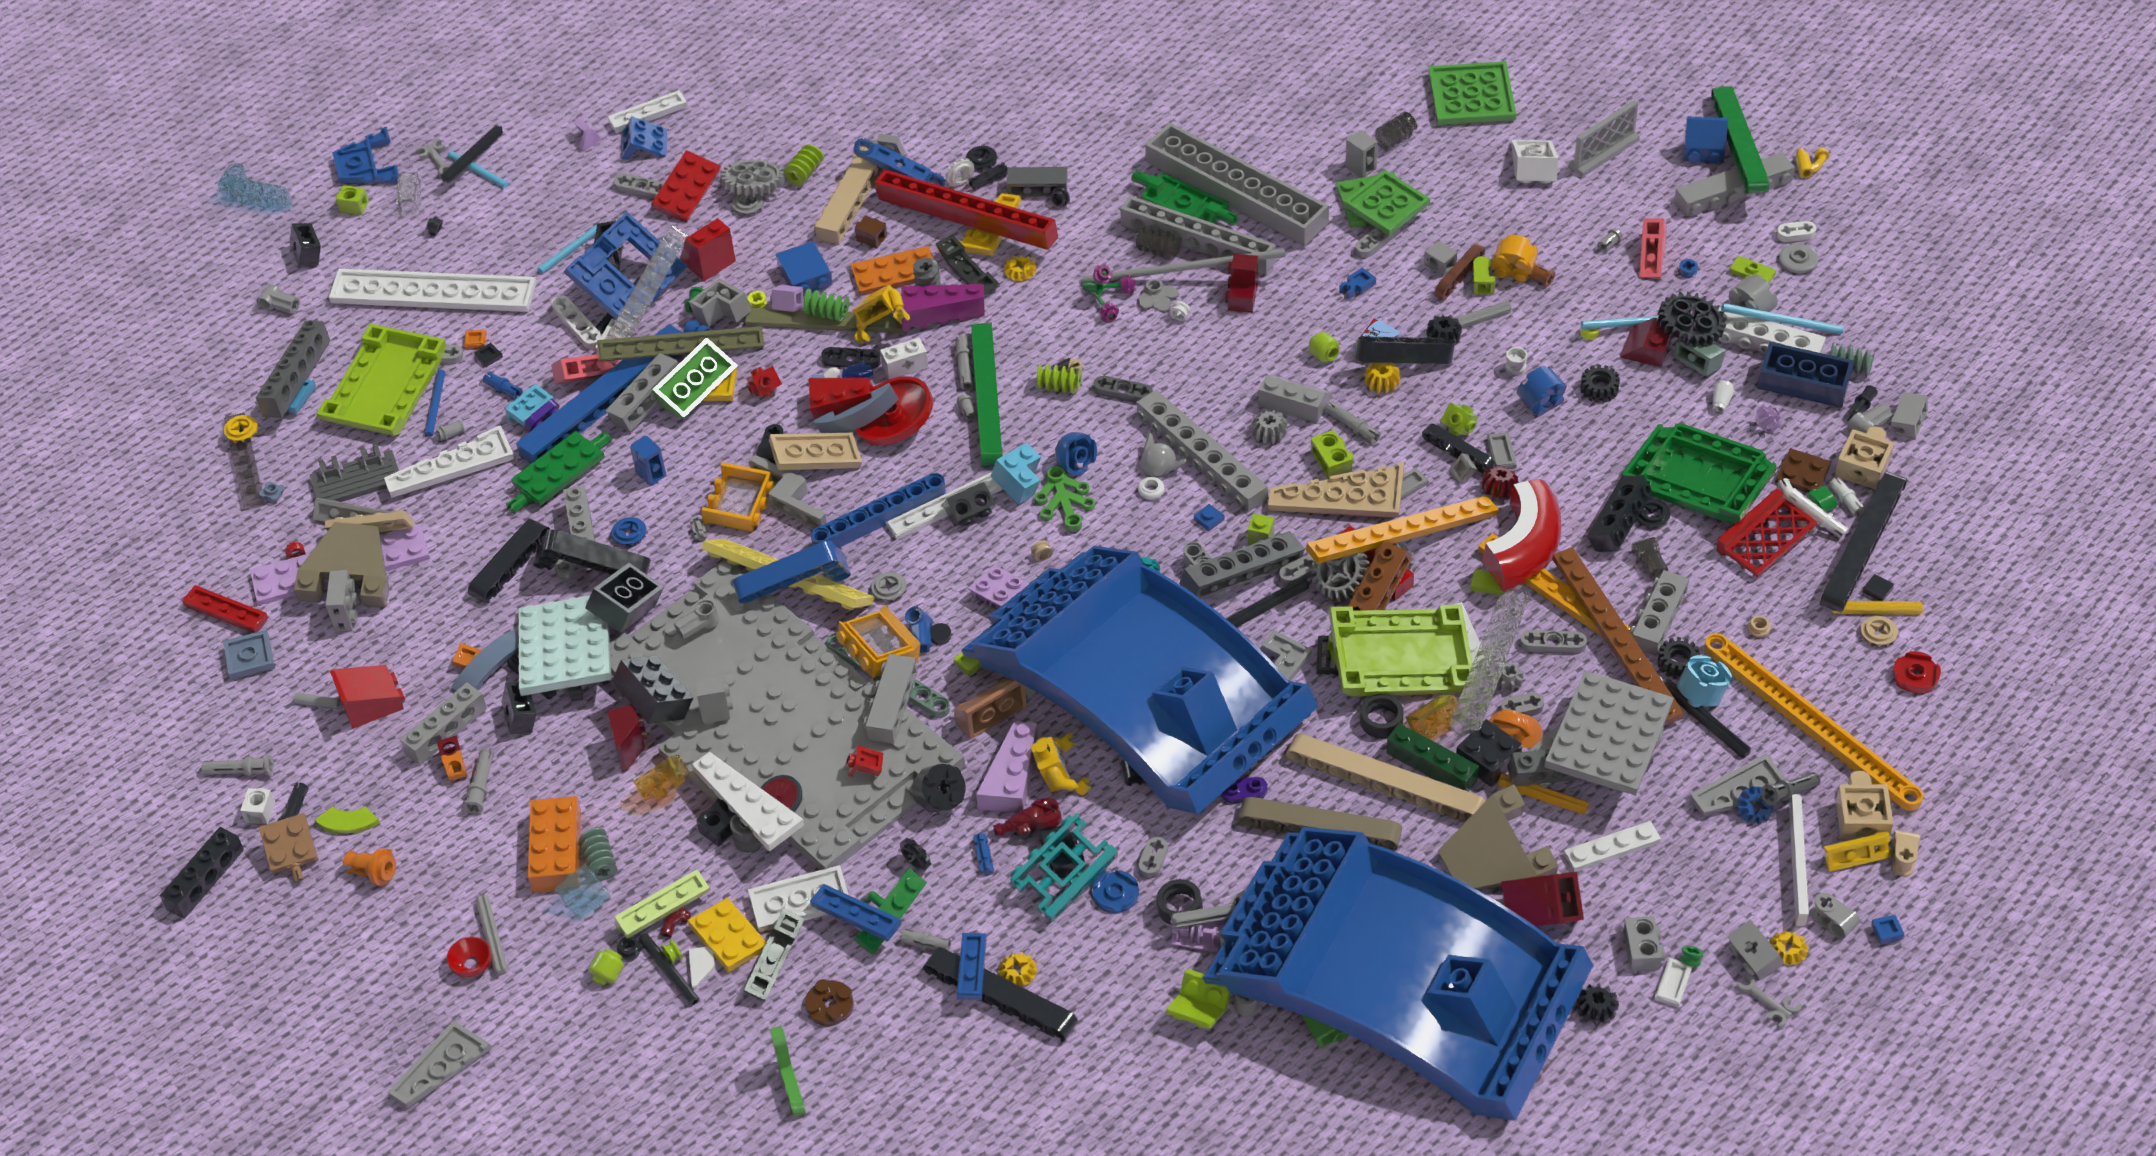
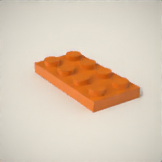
(887, 270)

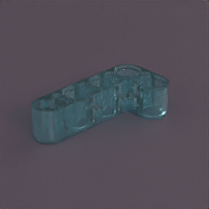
(238, 189)

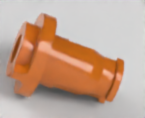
(377, 866)

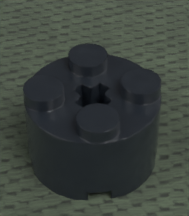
(951, 788)

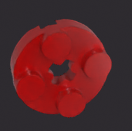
(1915, 683)

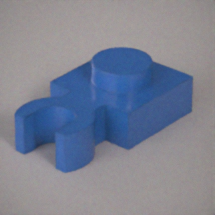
(1358, 281)

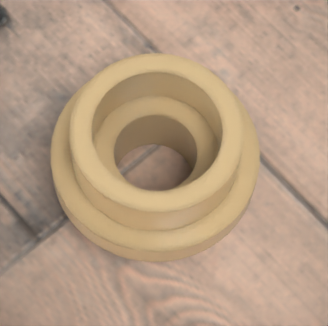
(1760, 621)

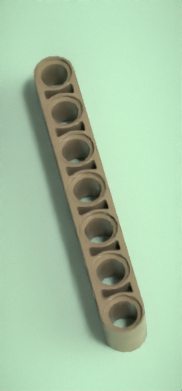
(1291, 818)

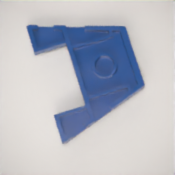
(356, 161)

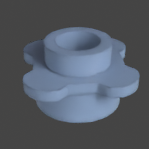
(271, 492)

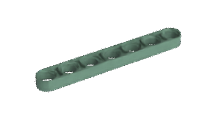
(918, 688)

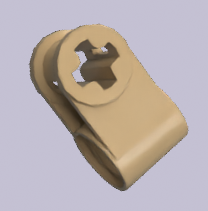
(1904, 852)

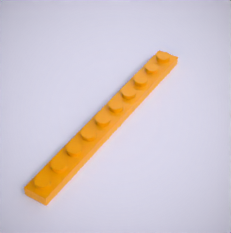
(1401, 529)

